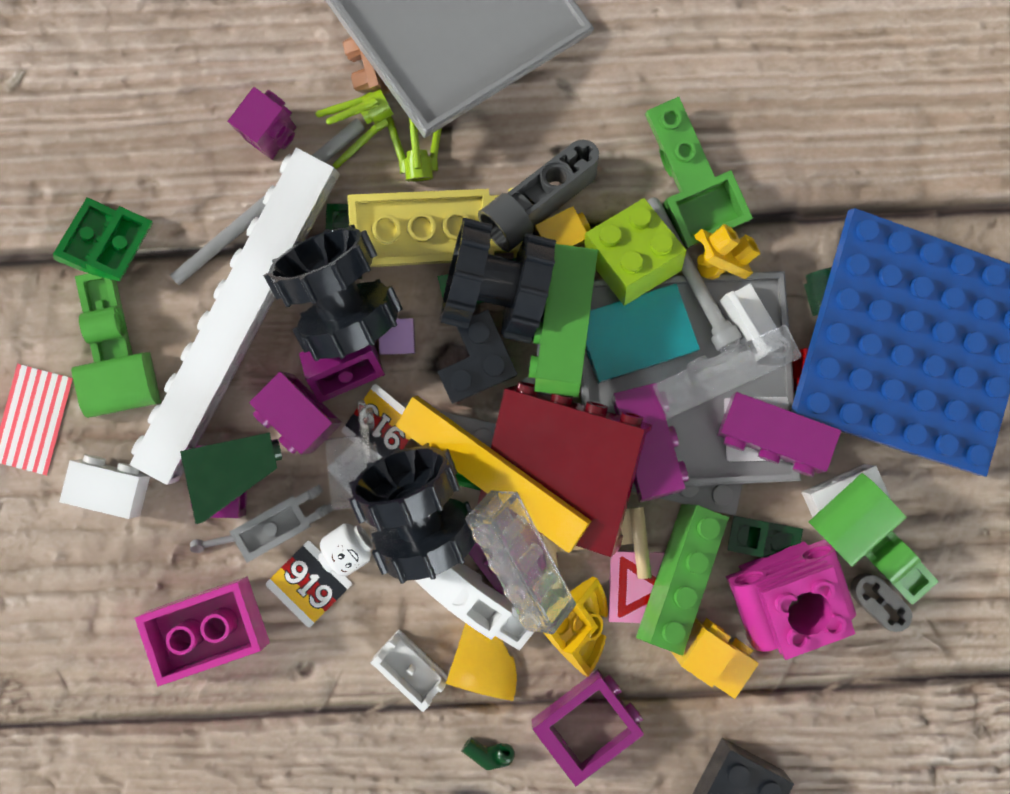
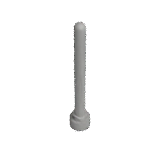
(722, 330)

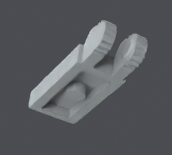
(277, 525)

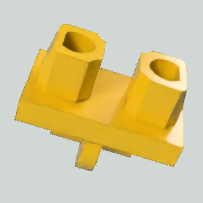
(725, 253)

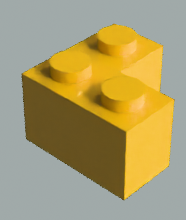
(716, 659)

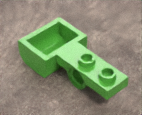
(703, 199)
(117, 377)
(861, 525)

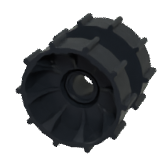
(325, 273)
(514, 284)
(413, 511)

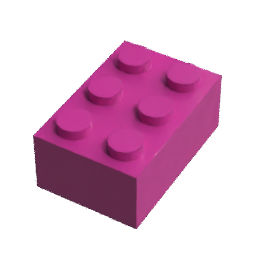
(202, 631)

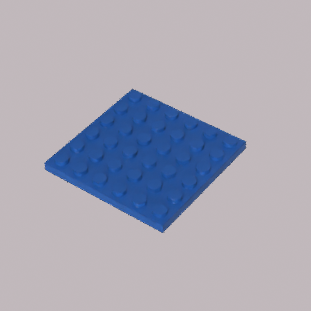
(911, 345)

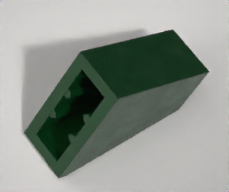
(226, 470)

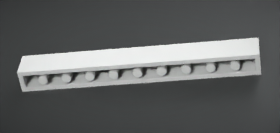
(233, 319)

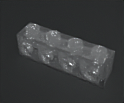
(521, 561)

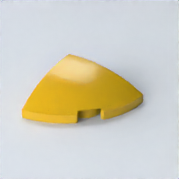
(580, 633)
(483, 666)

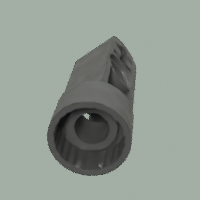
(515, 215)

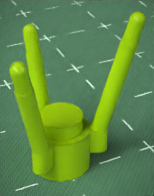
(373, 109)
(418, 164)

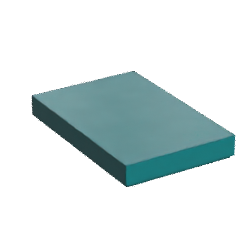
(639, 334)

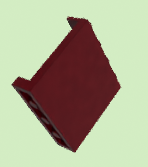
(574, 453)

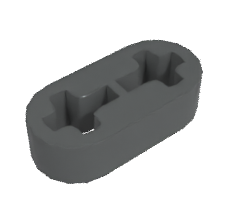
(875, 607)

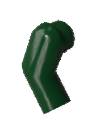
(489, 757)

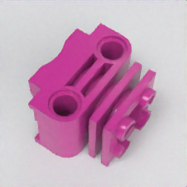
(770, 584)

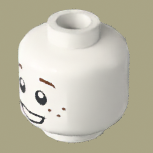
(345, 549)

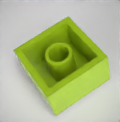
(635, 251)

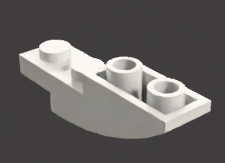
(477, 604)

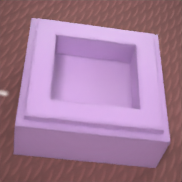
(399, 338)

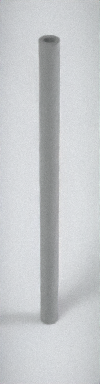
(243, 221)

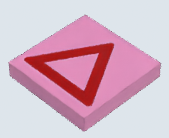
(626, 592)

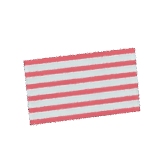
(33, 418)

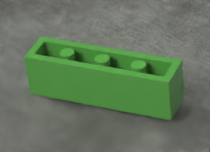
(565, 322)
(682, 578)

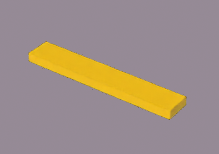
(493, 472)

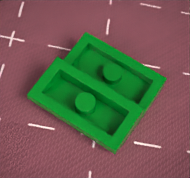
(102, 240)

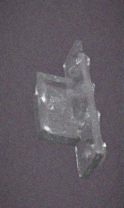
(726, 371)
(348, 458)

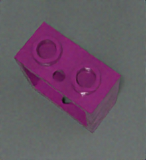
(559, 749)

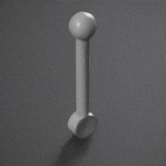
(198, 545)

